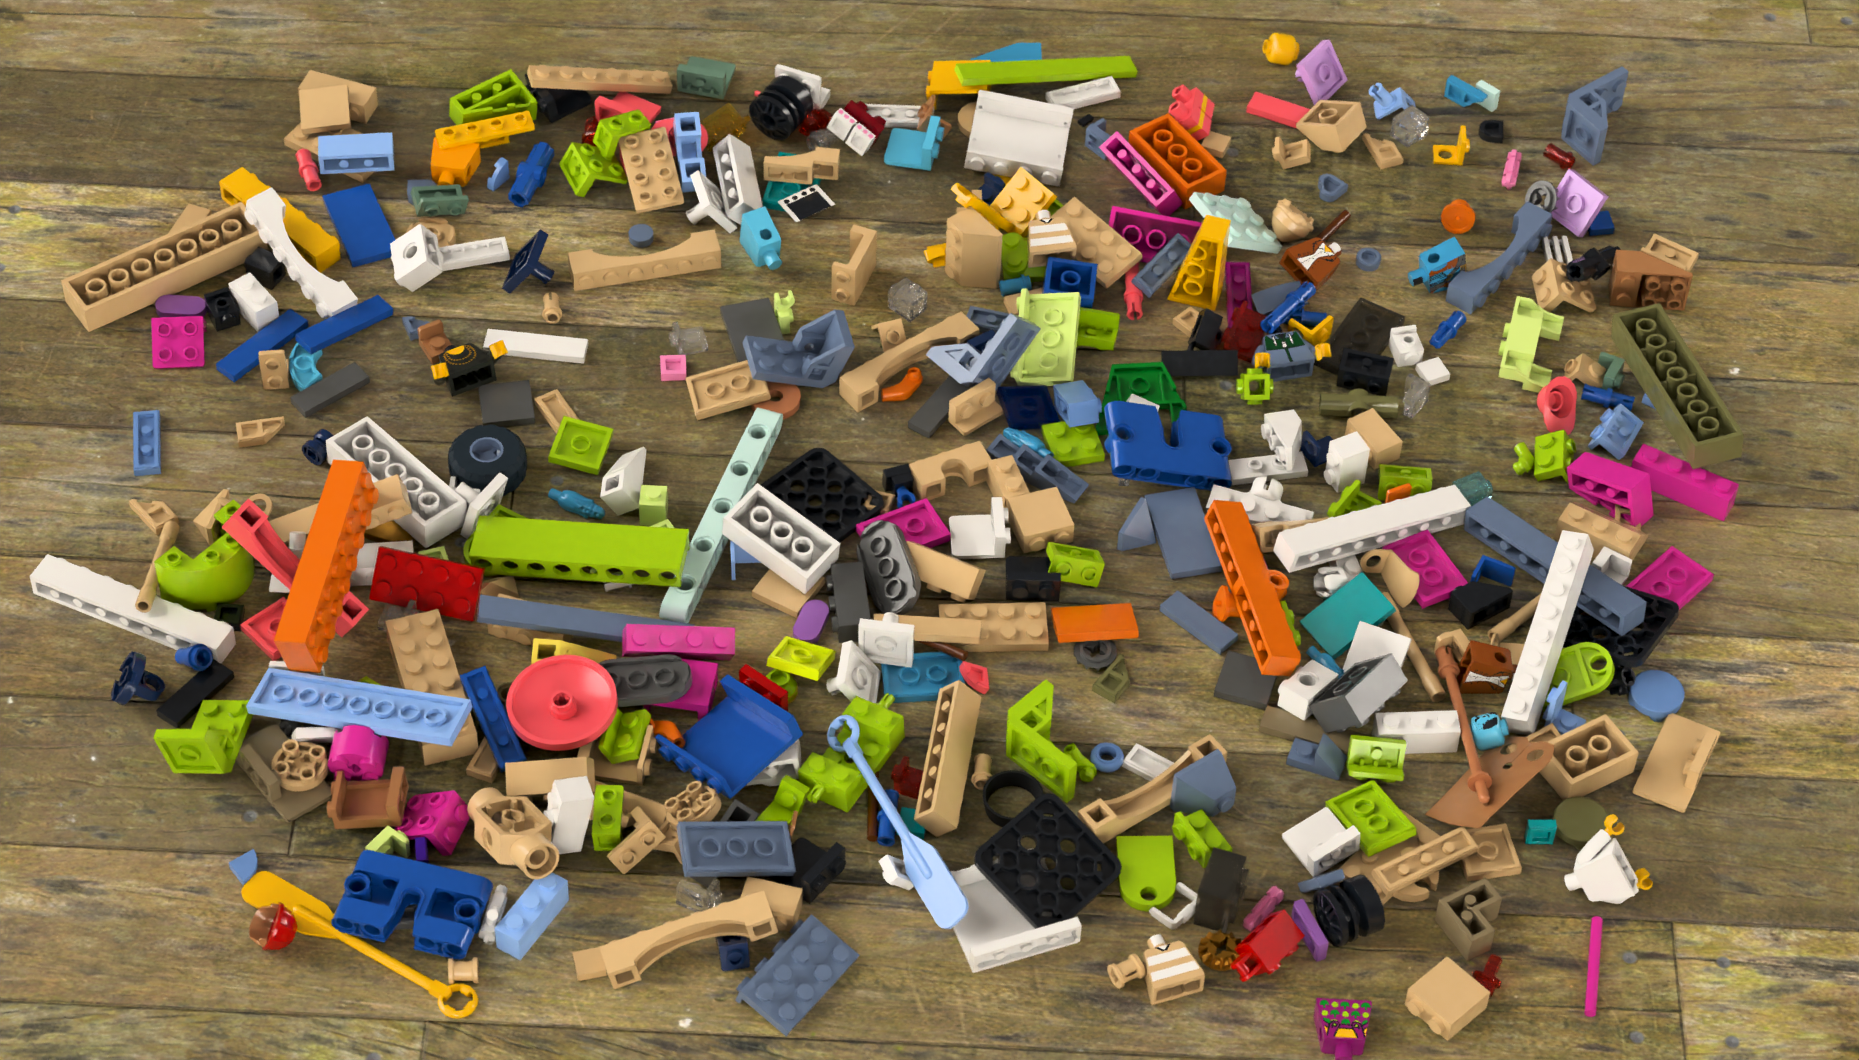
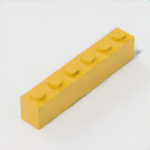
(307, 237)

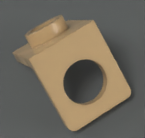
(890, 333)

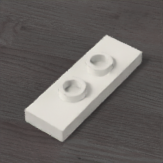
(1085, 93)
(474, 253)
(1247, 469)

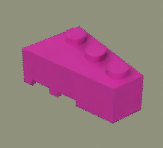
(1612, 484)

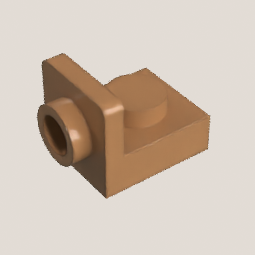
(433, 340)

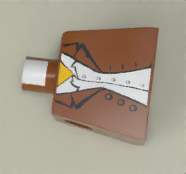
(1312, 261)
(1485, 669)

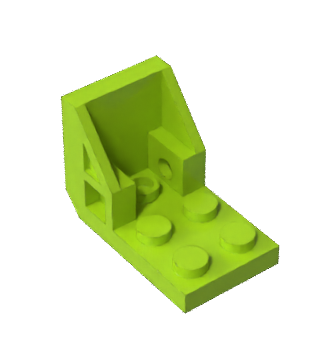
(211, 742)
(1030, 742)

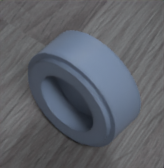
(640, 235)
(1368, 259)

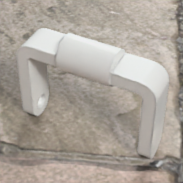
(1184, 915)

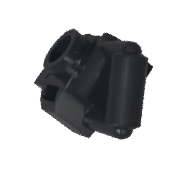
(1206, 331)

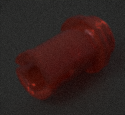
(1559, 156)

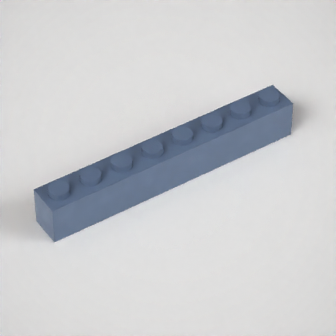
(1534, 553)

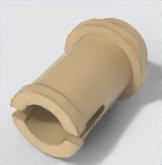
(551, 311)
(982, 770)

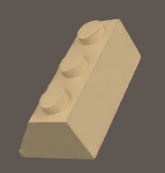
(973, 250)
(1601, 530)

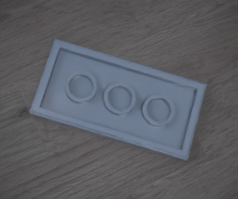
(1182, 533)
(735, 848)

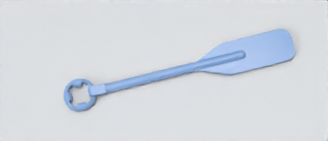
(921, 860)

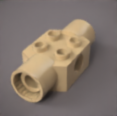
(513, 832)

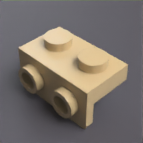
(1671, 252)

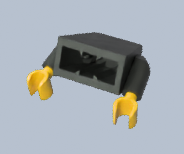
(467, 366)

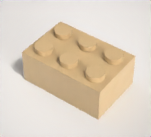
(1589, 758)

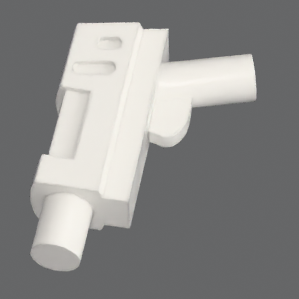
(493, 913)

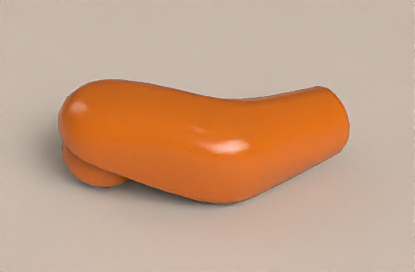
(905, 388)
(669, 731)

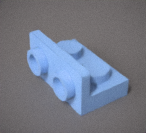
(1616, 431)

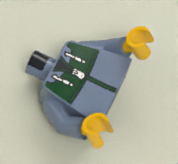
(1288, 355)

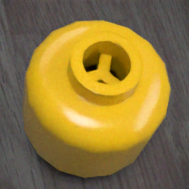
(1281, 48)

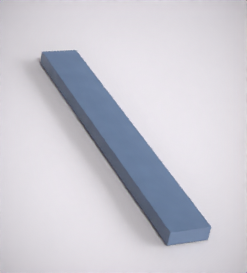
(559, 618)

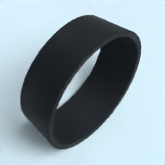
(1006, 779)

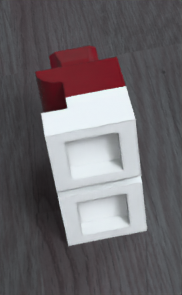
(857, 126)

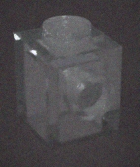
(1410, 126)
(907, 299)

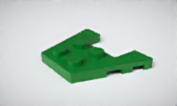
(1145, 380)

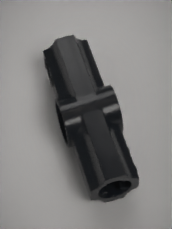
(1591, 264)

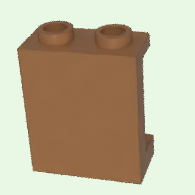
(368, 802)

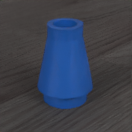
(195, 657)

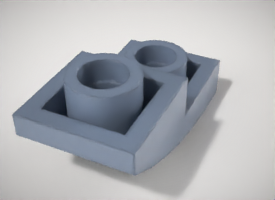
(1272, 297)

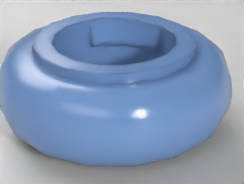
(1107, 749)

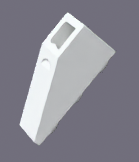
(1284, 435)
(623, 482)

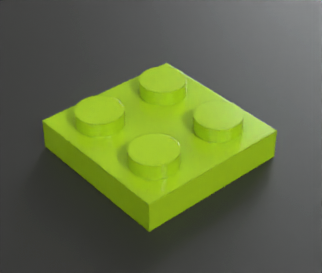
(1074, 444)
(580, 445)

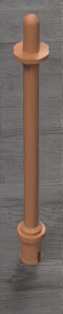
(1448, 671)

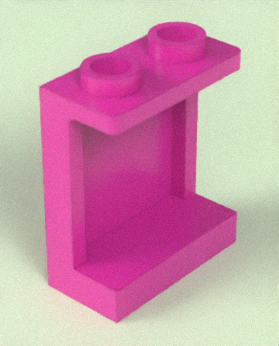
(702, 691)

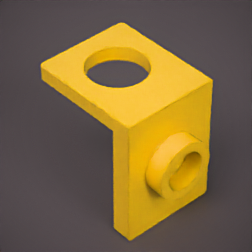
(1457, 151)
(1318, 334)

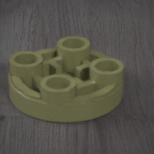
(1579, 820)

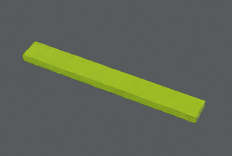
(1045, 70)

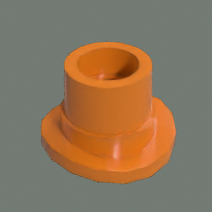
(1458, 217)
(1224, 605)

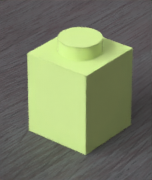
(653, 504)

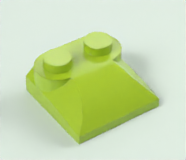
(1015, 259)

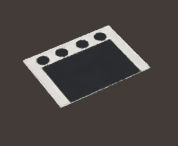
(806, 203)

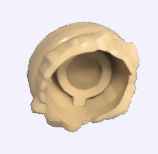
(1290, 222)

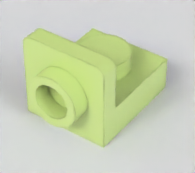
(389, 841)

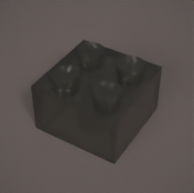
(1221, 890)

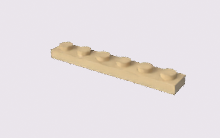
(599, 79)

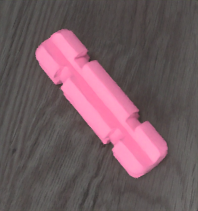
(1511, 169)
(1263, 908)

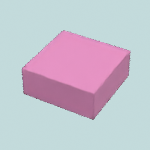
(673, 367)

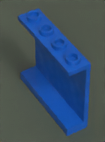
(733, 739)

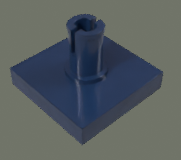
(526, 263)

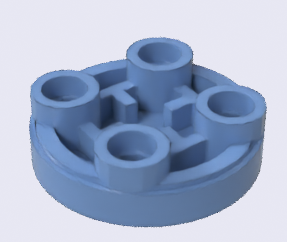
(1656, 694)

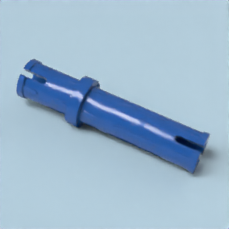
(1294, 302)

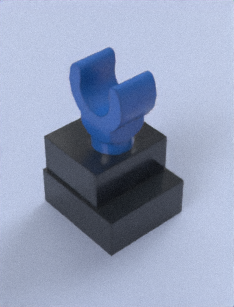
(900, 483)

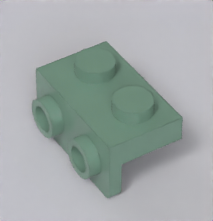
(439, 200)

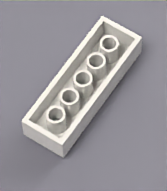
(434, 505)

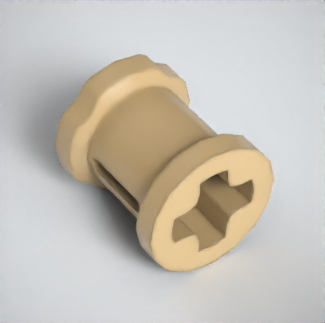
(463, 970)
(1126, 971)

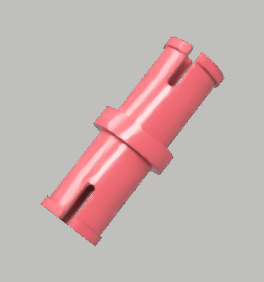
(308, 170)

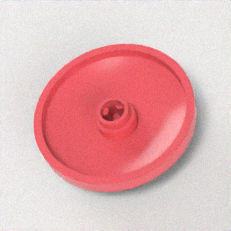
(562, 702)

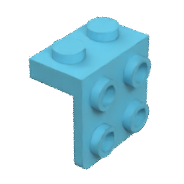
(913, 147)

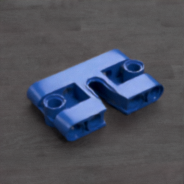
(1140, 453)
(446, 899)

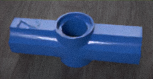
(531, 174)

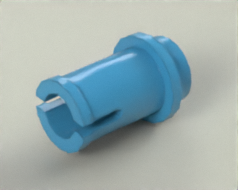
(1015, 285)

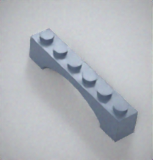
(1473, 287)

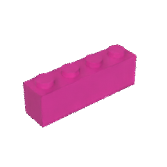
(1141, 175)
(1688, 486)
(682, 641)

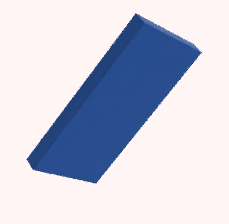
(360, 224)

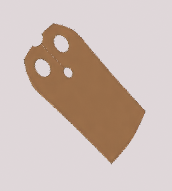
(1462, 806)

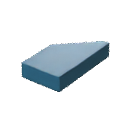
(1462, 92)

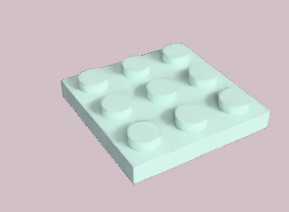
(1246, 227)

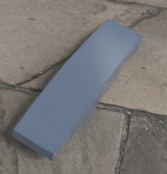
(1039, 471)

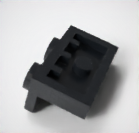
(1364, 371)

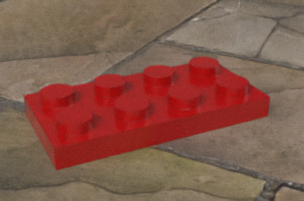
(427, 580)

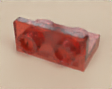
(1245, 332)

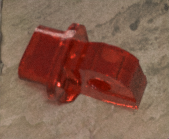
(815, 121)
(590, 130)
(1488, 977)

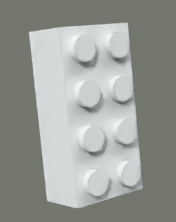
(780, 538)

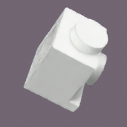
(1406, 346)

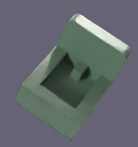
(1614, 368)

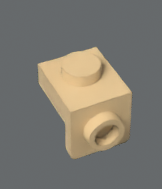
(1291, 154)
(1585, 370)
(1455, 640)

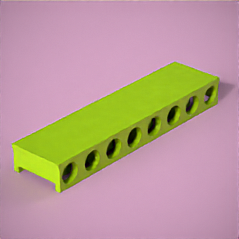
(580, 546)

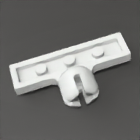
(1333, 578)

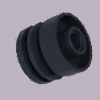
(781, 107)
(1349, 910)

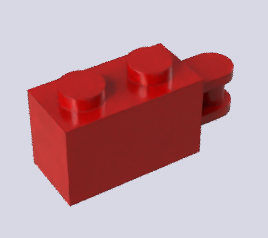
(1267, 945)

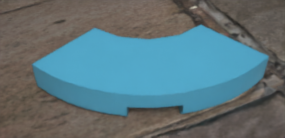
(303, 367)

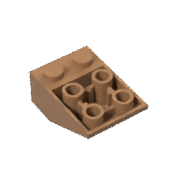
(1646, 280)

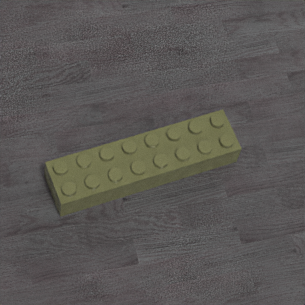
(1677, 386)

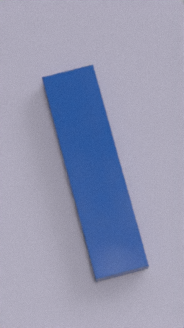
(344, 324)
(269, 338)
(492, 717)

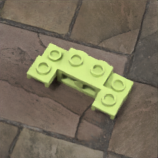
(1522, 336)

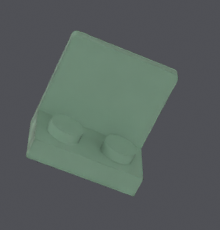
(705, 77)

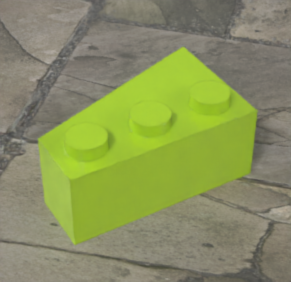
(492, 99)

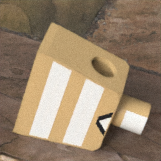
(1049, 238)
(1170, 970)

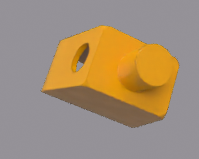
(454, 164)

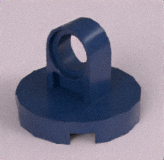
(134, 681)

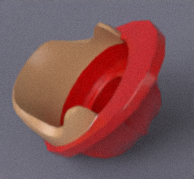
(273, 927)

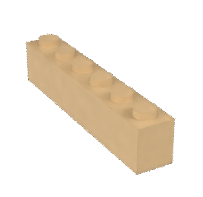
(391, 505)
(947, 759)

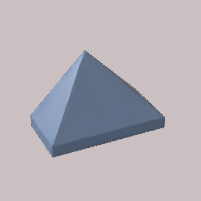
(1137, 529)

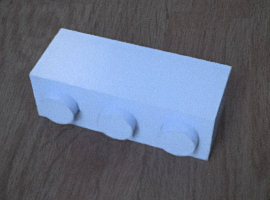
(356, 153)
(531, 915)

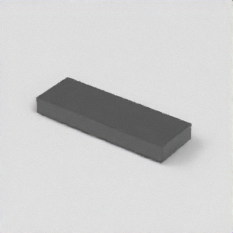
(329, 390)
(936, 408)

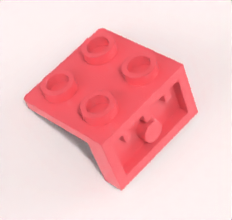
(624, 103)

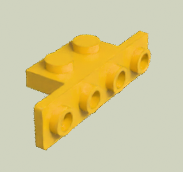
(485, 132)

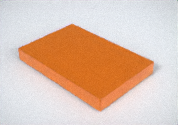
(1094, 622)

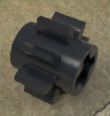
(1623, 678)

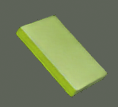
(1373, 815)

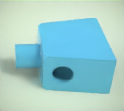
(761, 238)

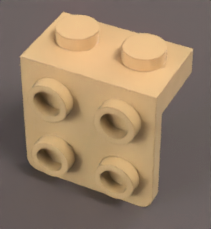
(1553, 287)

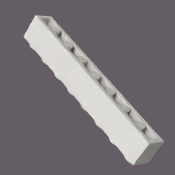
(1370, 528)
(115, 604)
(1547, 632)

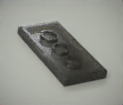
(1363, 329)

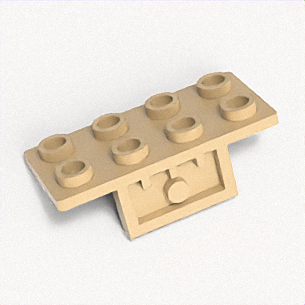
(651, 170)
(1676, 762)

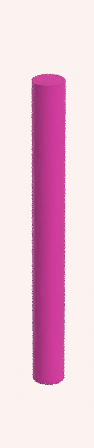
(1593, 966)

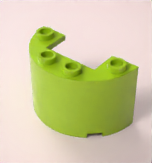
(212, 577)

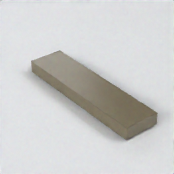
(1288, 727)

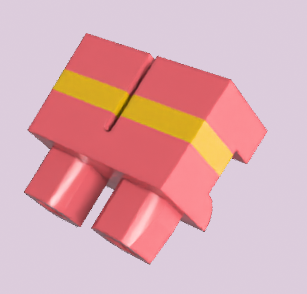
(1192, 111)

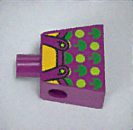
(1342, 1026)

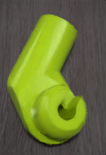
(1526, 459)
(1085, 767)

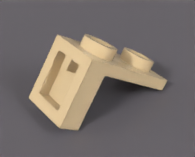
(274, 369)
(638, 843)

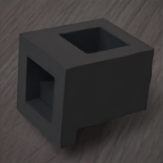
(222, 309)

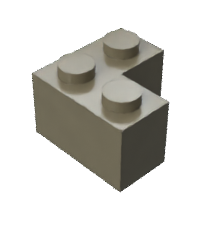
(1467, 916)

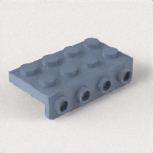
(796, 974)

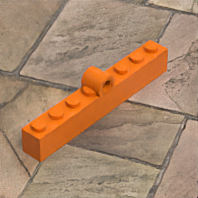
(1254, 588)

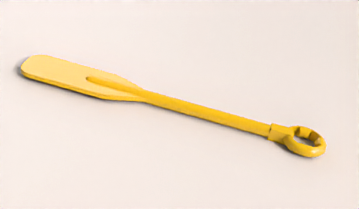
(315, 919)

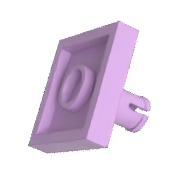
(1321, 72)
(1577, 203)

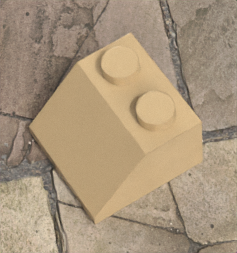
(1333, 124)

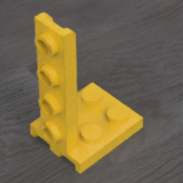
(1013, 206)

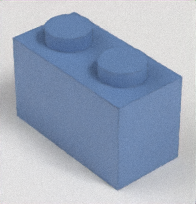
(1076, 403)

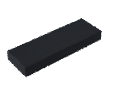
(1201, 362)
(189, 697)

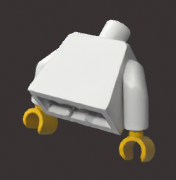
(1604, 869)

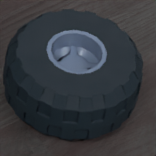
(483, 453)

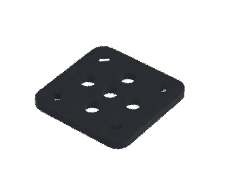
(817, 472)
(1639, 642)
(1048, 834)

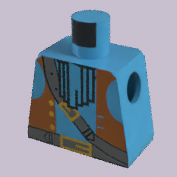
(1439, 266)

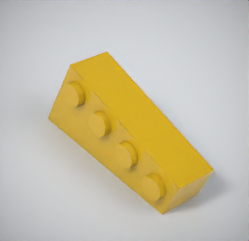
(1203, 269)

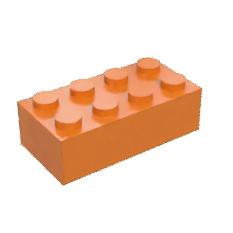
(1178, 158)

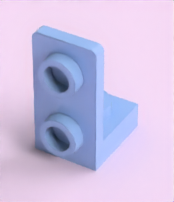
(1562, 719)

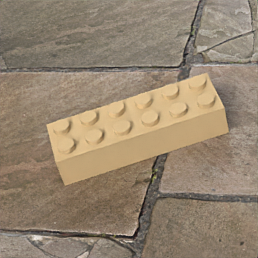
(428, 666)

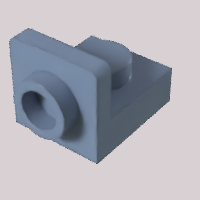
(1096, 136)

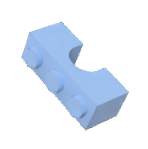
(688, 148)

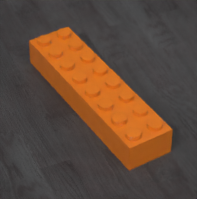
(326, 566)

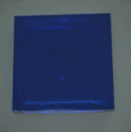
(1027, 406)

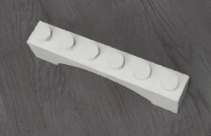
(267, 214)

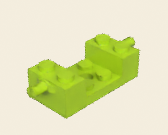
(840, 782)

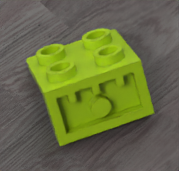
(586, 163)

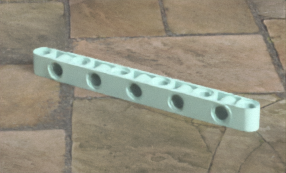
(708, 539)

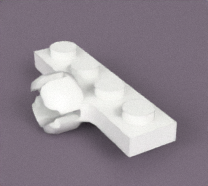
(1260, 503)

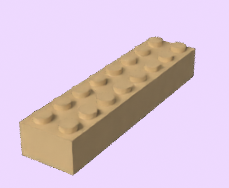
(161, 267)

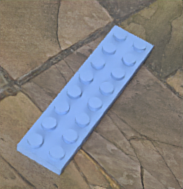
(347, 702)

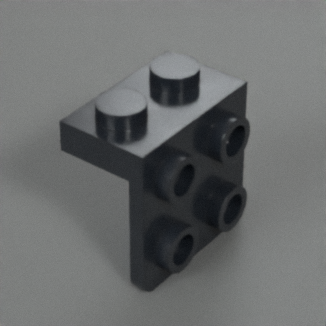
(558, 102)
(1029, 579)
(813, 867)

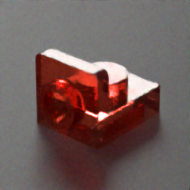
(907, 779)

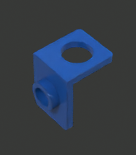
(1494, 570)

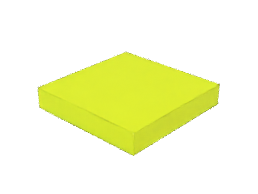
(801, 658)

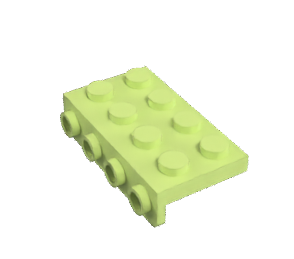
(1053, 350)

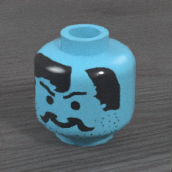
(1488, 731)

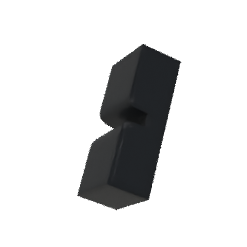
(1085, 120)

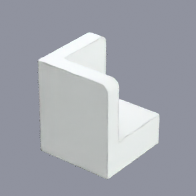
(1613, 565)

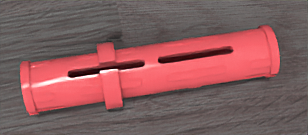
(1133, 296)

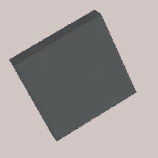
(506, 404)
(1243, 682)

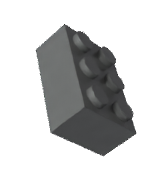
(1358, 694)

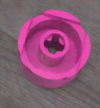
(358, 753)

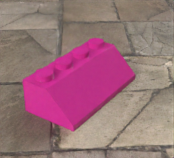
(1150, 231)

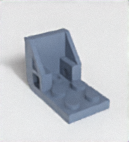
(1587, 111)
(999, 357)
(800, 361)

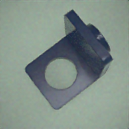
(1317, 450)

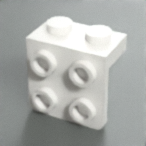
(980, 534)

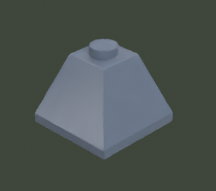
(1204, 786)

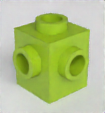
(1263, 390)

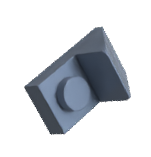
(1320, 759)

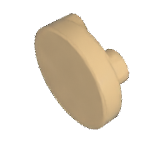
(300, 765)
(693, 805)

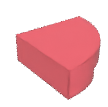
(975, 676)

